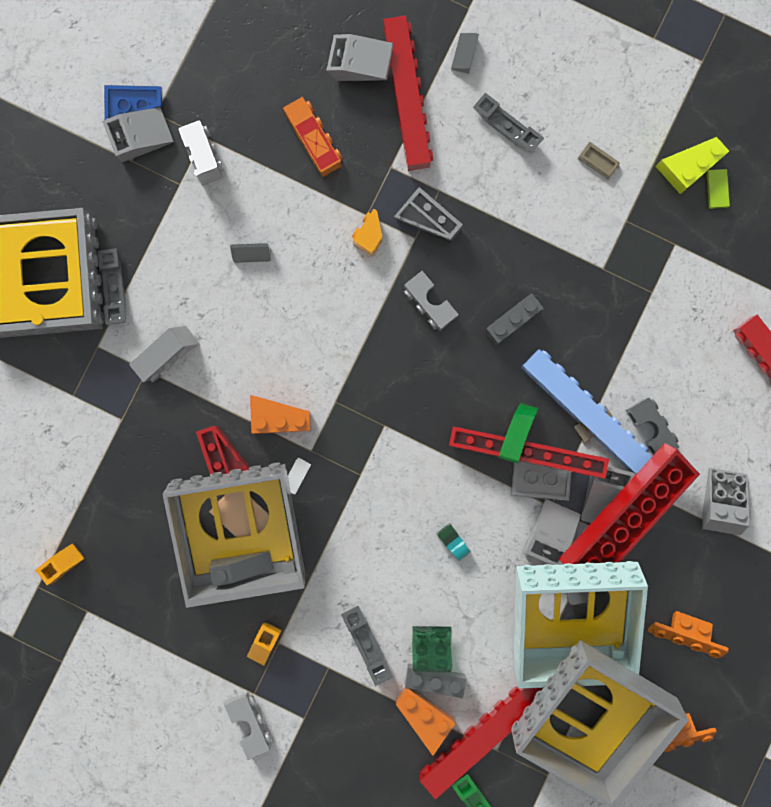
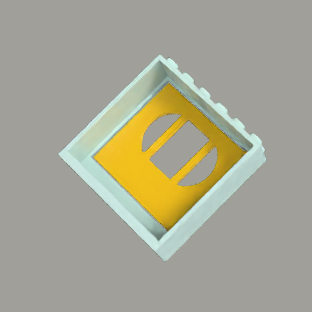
(546, 642)

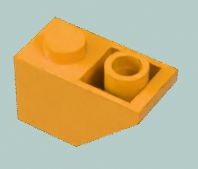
(369, 235)
(59, 564)
(264, 643)

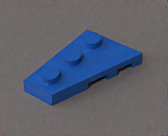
(126, 99)

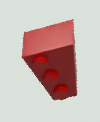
(219, 451)

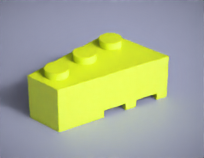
(689, 165)

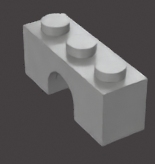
(439, 315)
(244, 709)

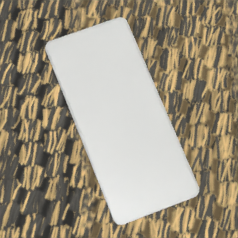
(297, 474)

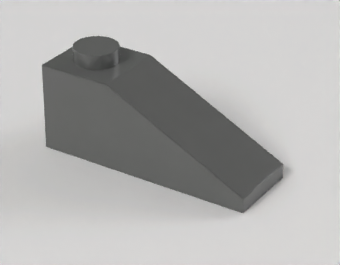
(239, 567)

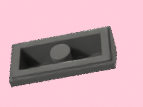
(465, 52)
(250, 252)

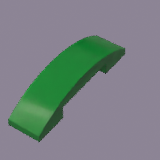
(518, 433)
(469, 792)

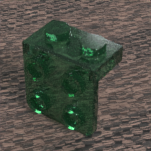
(431, 648)

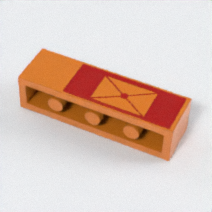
(312, 136)

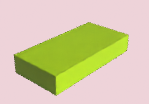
(717, 189)

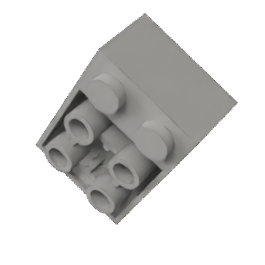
(359, 58)
(137, 133)
(603, 491)
(726, 502)
(552, 533)

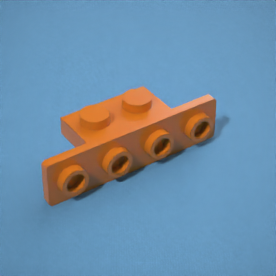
(689, 632)
(688, 735)

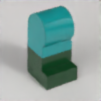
(453, 542)

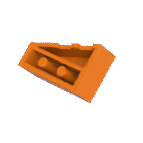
(276, 417)
(425, 717)

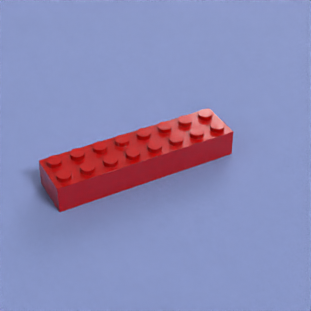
(634, 509)

